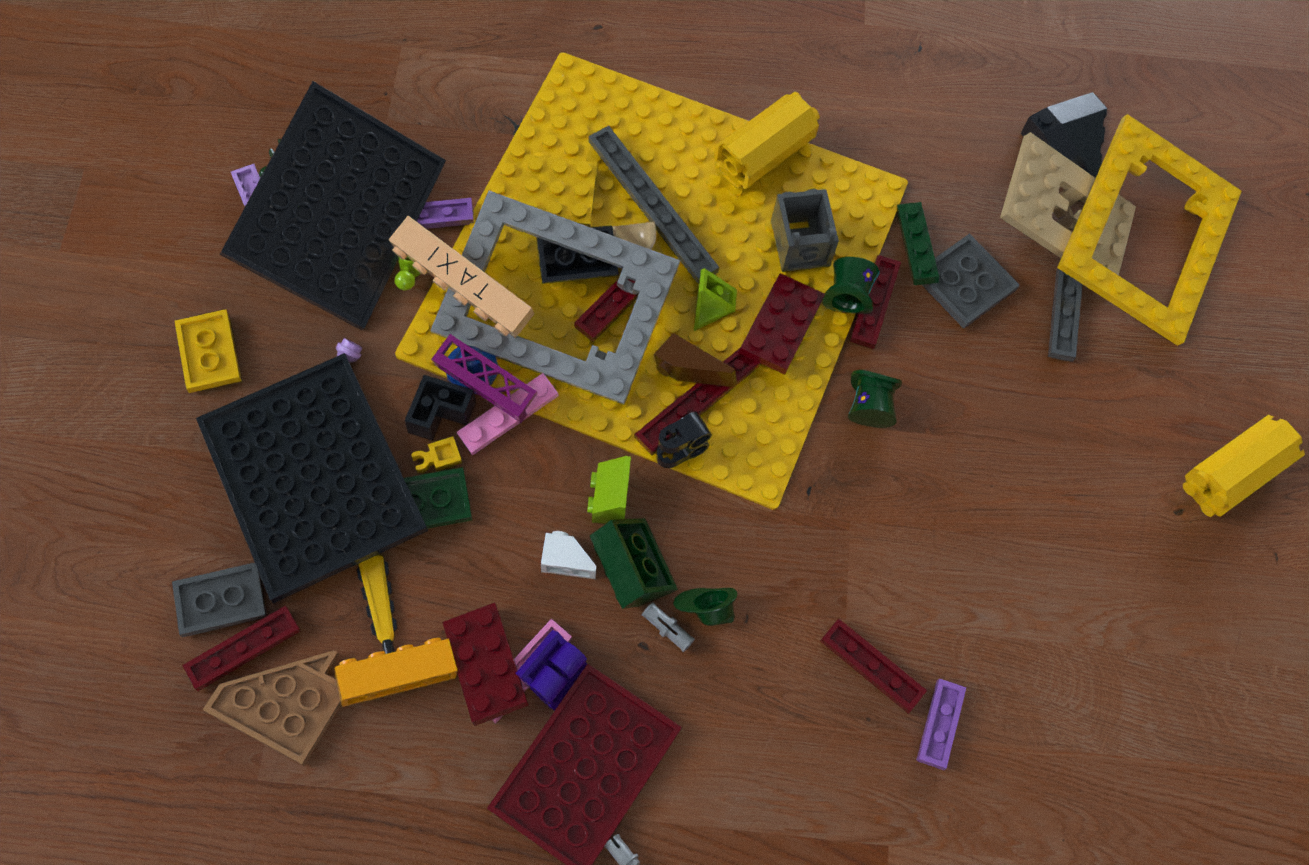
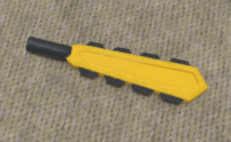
(377, 592)

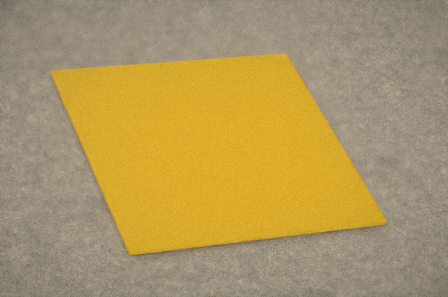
(674, 139)

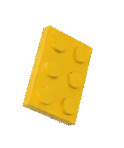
(207, 351)

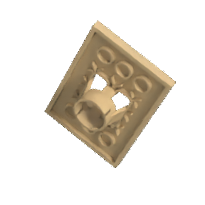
(1036, 195)

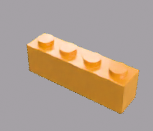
(395, 672)

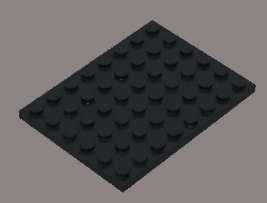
(332, 205)
(310, 477)

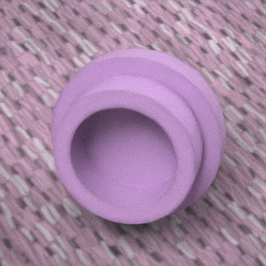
(350, 349)

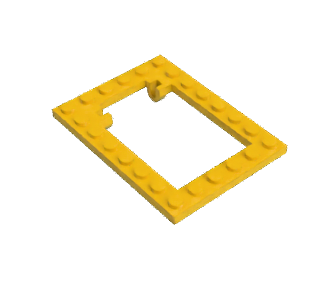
(1213, 202)

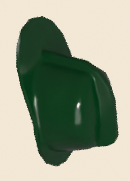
(709, 604)

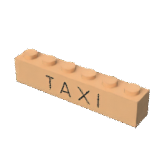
(460, 276)

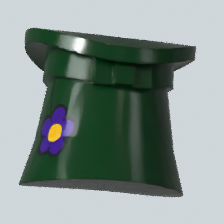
(851, 286)
(873, 399)

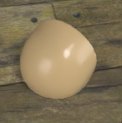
(640, 234)

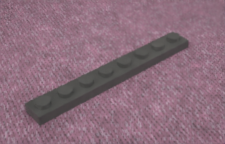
(652, 203)

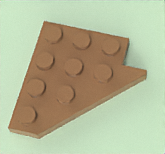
(282, 705)

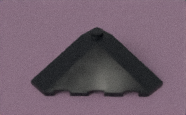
(1073, 130)

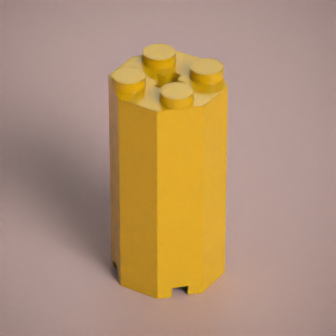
(767, 140)
(1243, 465)

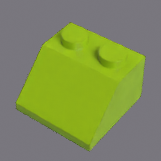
(610, 490)

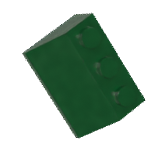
(632, 562)

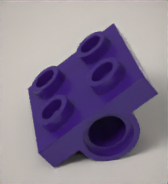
(552, 669)

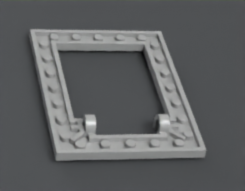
(602, 373)

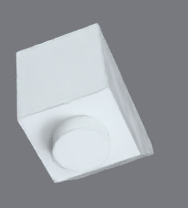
(566, 557)

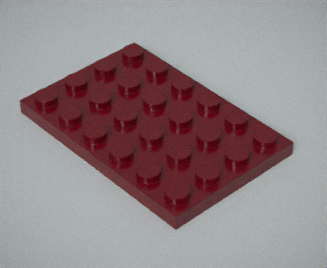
(584, 769)

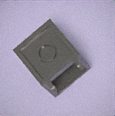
(804, 246)

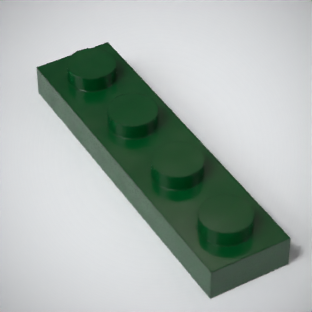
(917, 243)

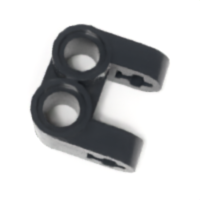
(687, 440)

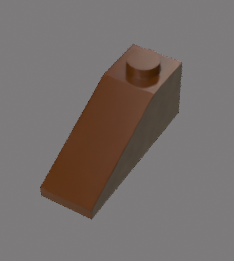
(691, 364)

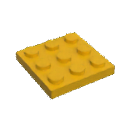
(559, 187)

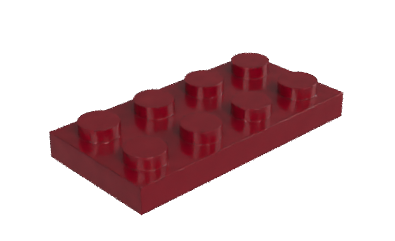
(781, 323)
(485, 664)

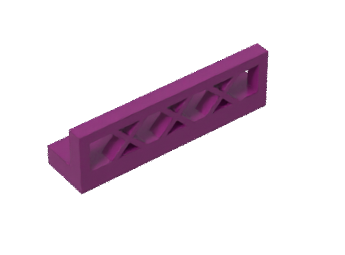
(483, 389)

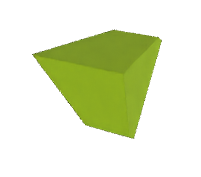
(714, 299)

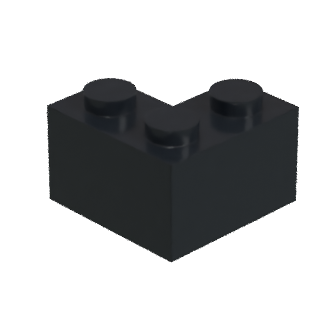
(435, 401)

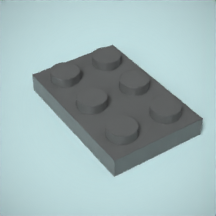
(219, 599)

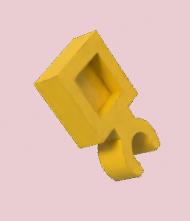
(441, 454)

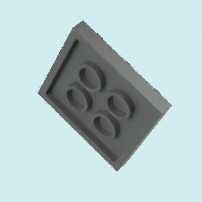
(970, 281)

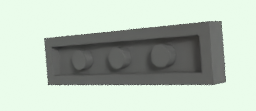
(1065, 317)

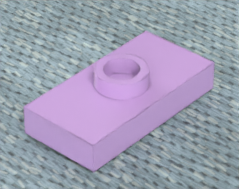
(246, 181)

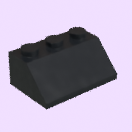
(563, 264)

